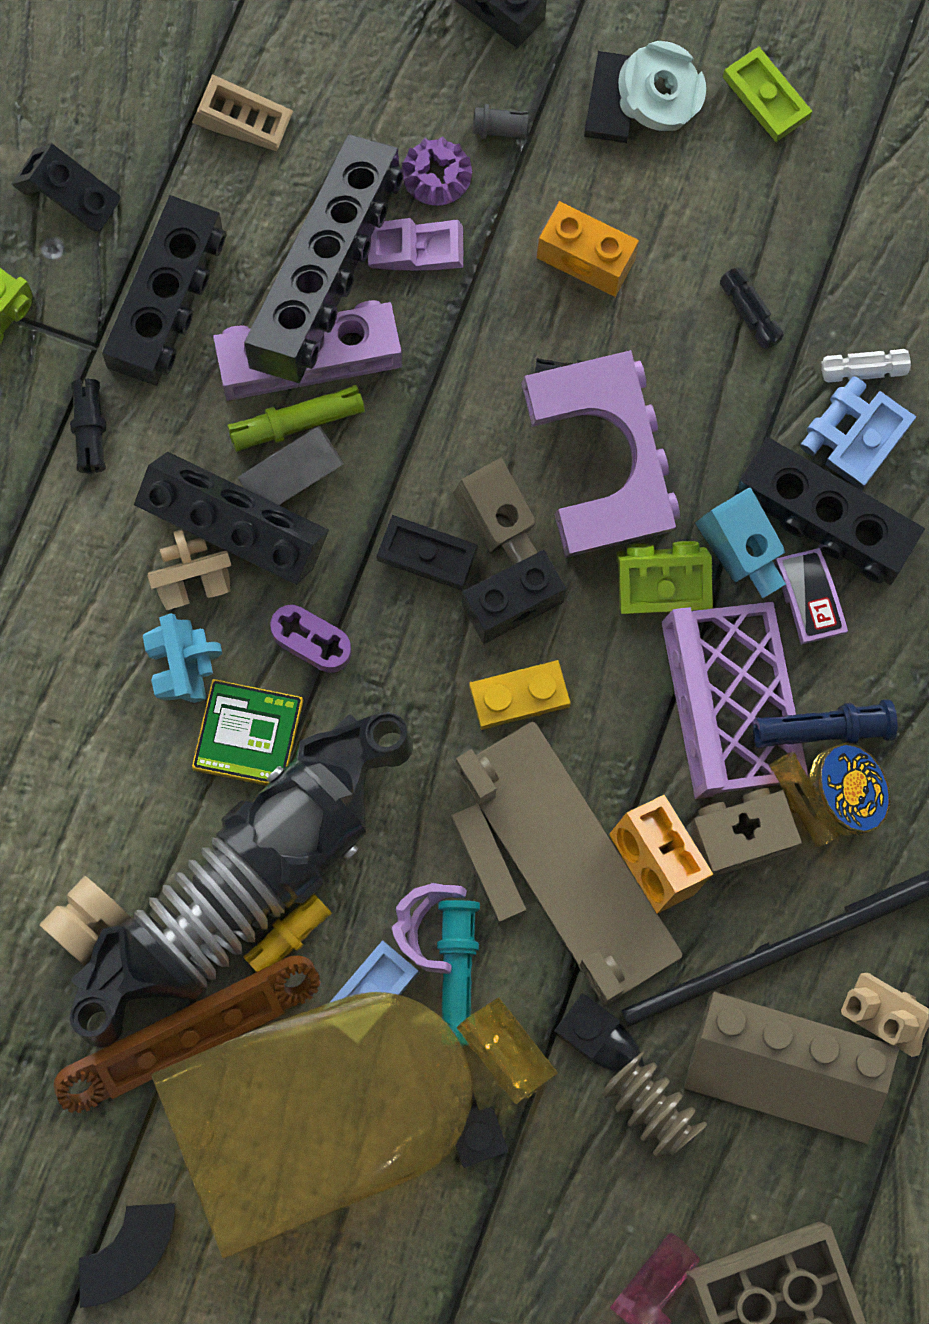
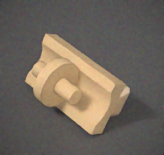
(170, 579)
(887, 1013)

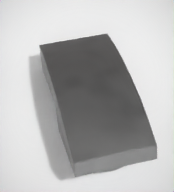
(293, 467)

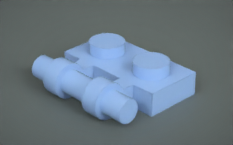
(867, 442)

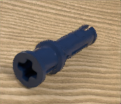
(846, 724)

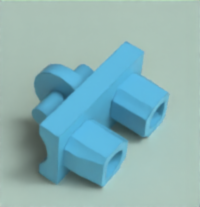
(187, 656)

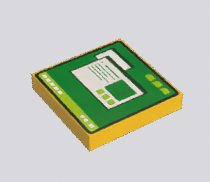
(246, 732)

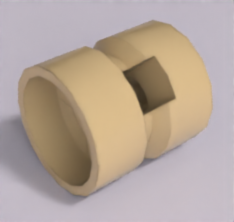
(83, 919)

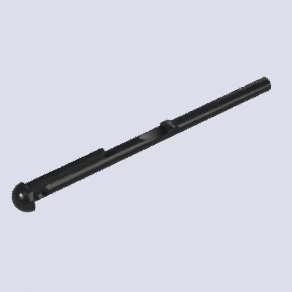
(766, 955)

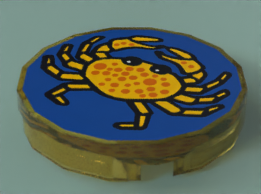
(850, 789)

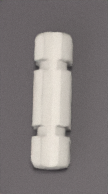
(866, 365)

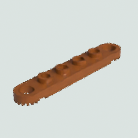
(186, 1033)

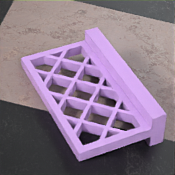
(695, 694)

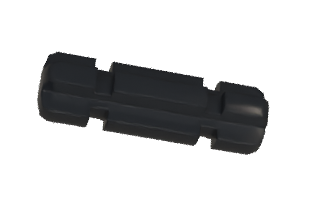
(751, 308)

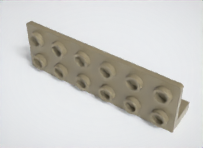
(568, 862)

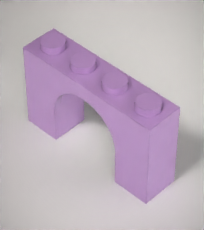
(612, 391)

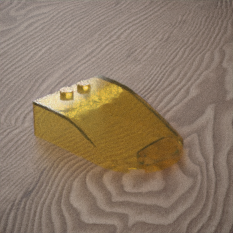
(316, 1113)

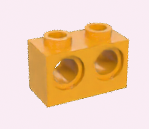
(660, 854)

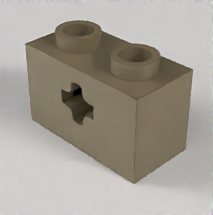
(772, 834)

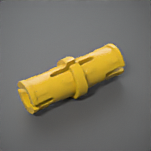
(288, 934)

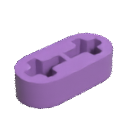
(305, 647)

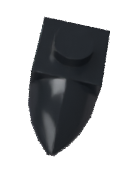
(598, 1035)

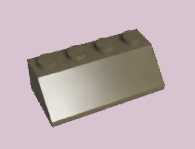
(791, 1067)

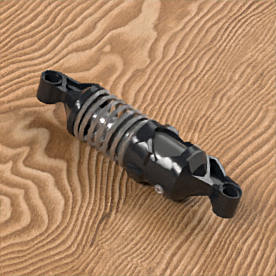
(260, 864)

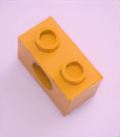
(587, 248)

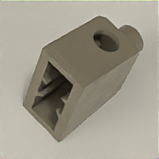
(493, 493)

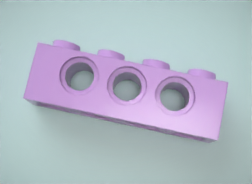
(336, 361)

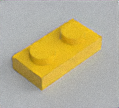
(519, 694)

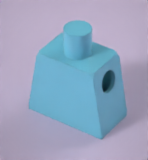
(739, 524)

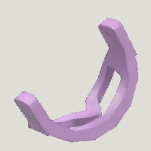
(410, 924)

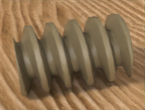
(652, 1107)

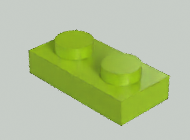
(767, 94)

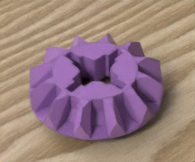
(427, 187)

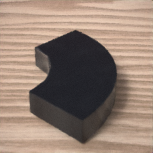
(129, 1257)

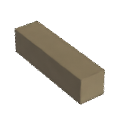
(488, 864)

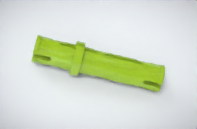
(295, 418)

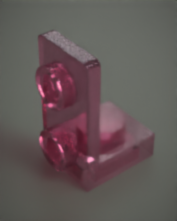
(656, 1283)

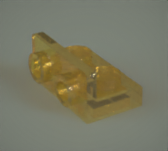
(507, 1050)

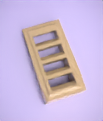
(226, 125)

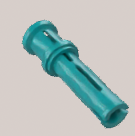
(457, 949)

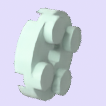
(642, 99)

